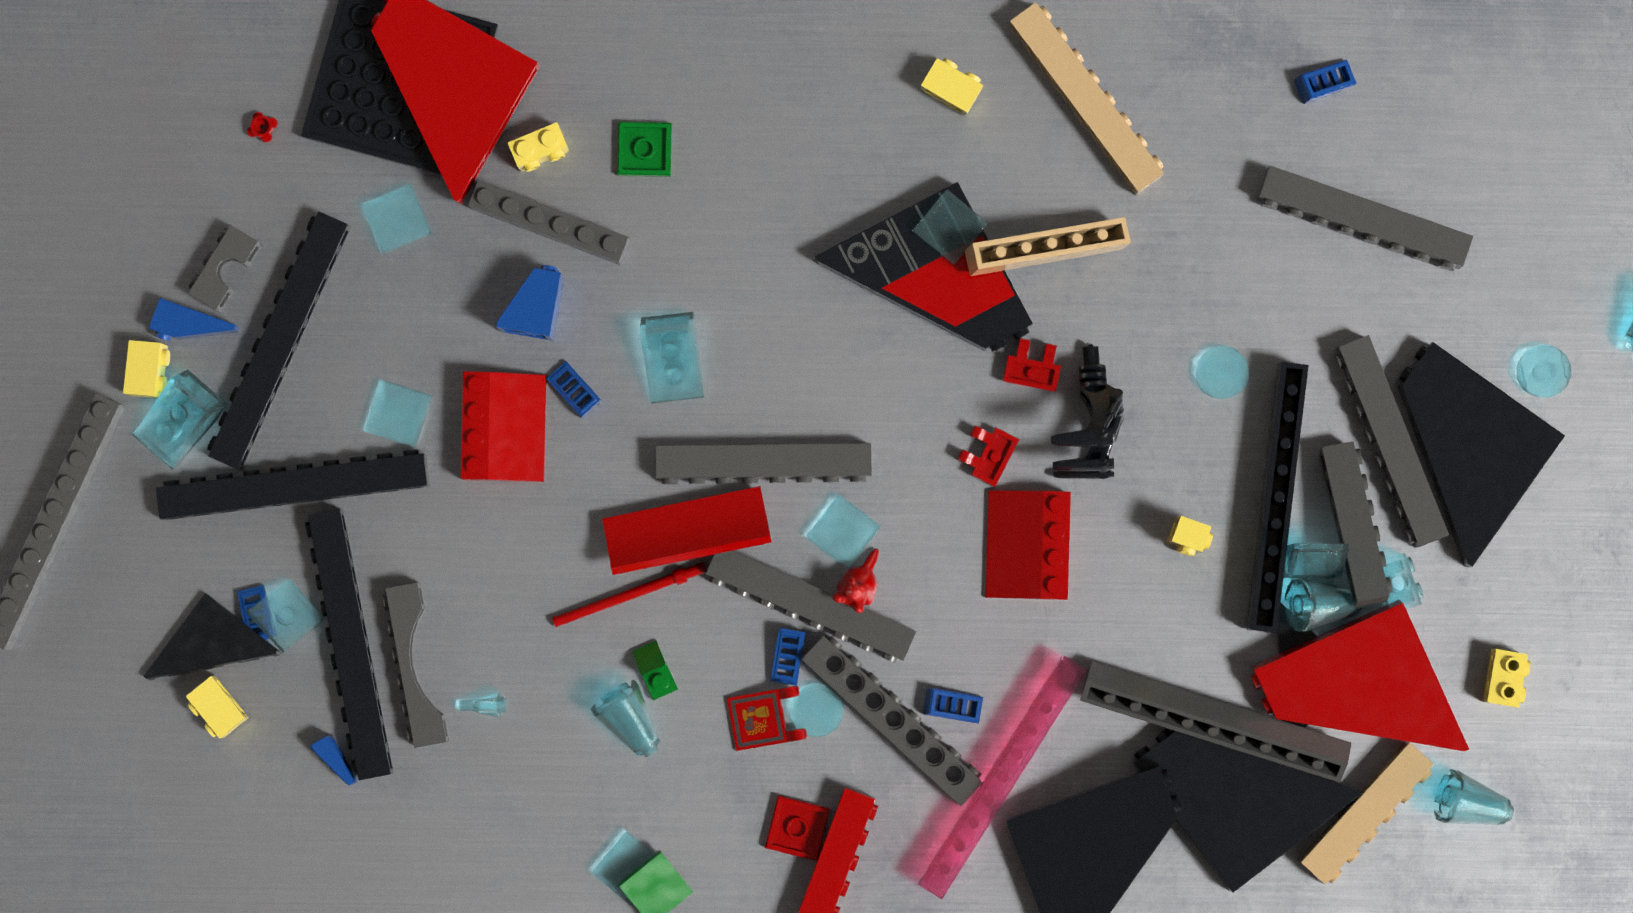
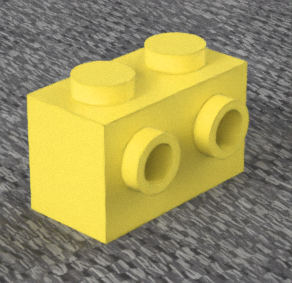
(952, 86)
(538, 147)
(146, 369)
(1190, 536)
(1506, 678)
(216, 707)

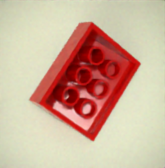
(503, 427)
(1028, 544)

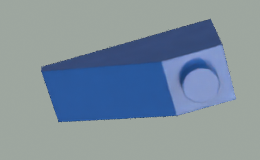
(184, 323)

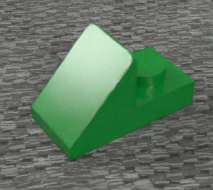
(654, 670)

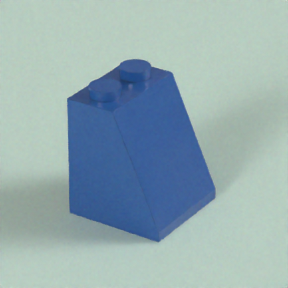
(535, 305)

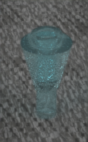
(490, 705)

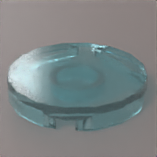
(1544, 371)
(1222, 372)
(816, 710)

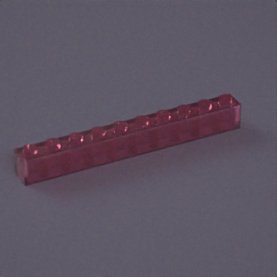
(1002, 777)

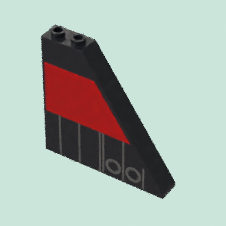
(917, 278)

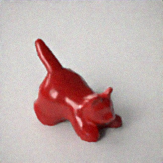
(858, 585)

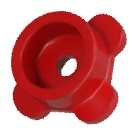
(258, 120)

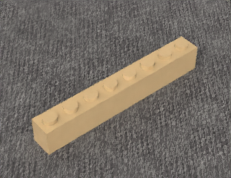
(1086, 99)

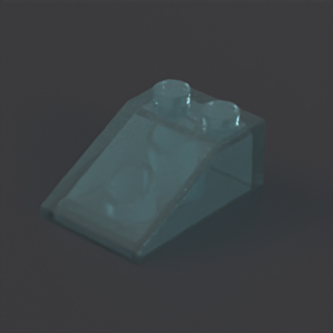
(671, 357)
(179, 418)
(1315, 561)

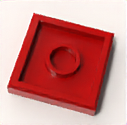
(797, 828)

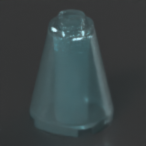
(1317, 604)
(628, 718)
(1470, 802)

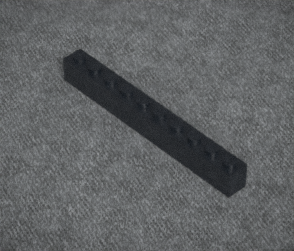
(279, 341)
(292, 486)
(1277, 497)
(350, 644)

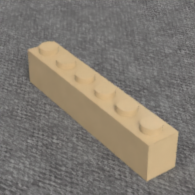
(1047, 246)
(1366, 813)

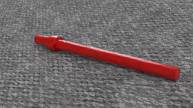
(678, 576)

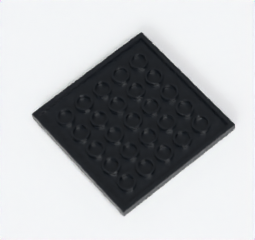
(357, 96)

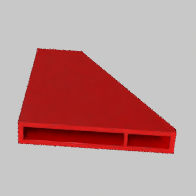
(454, 82)
(1362, 681)

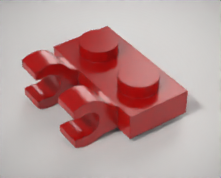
(1032, 373)
(993, 457)

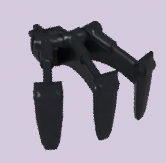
(1106, 414)

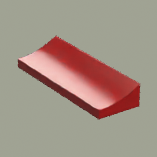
(686, 530)

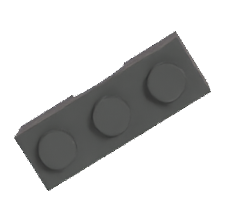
(232, 246)

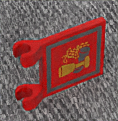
(760, 719)

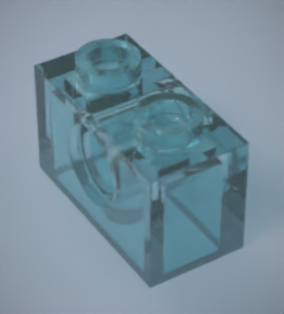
(1412, 591)

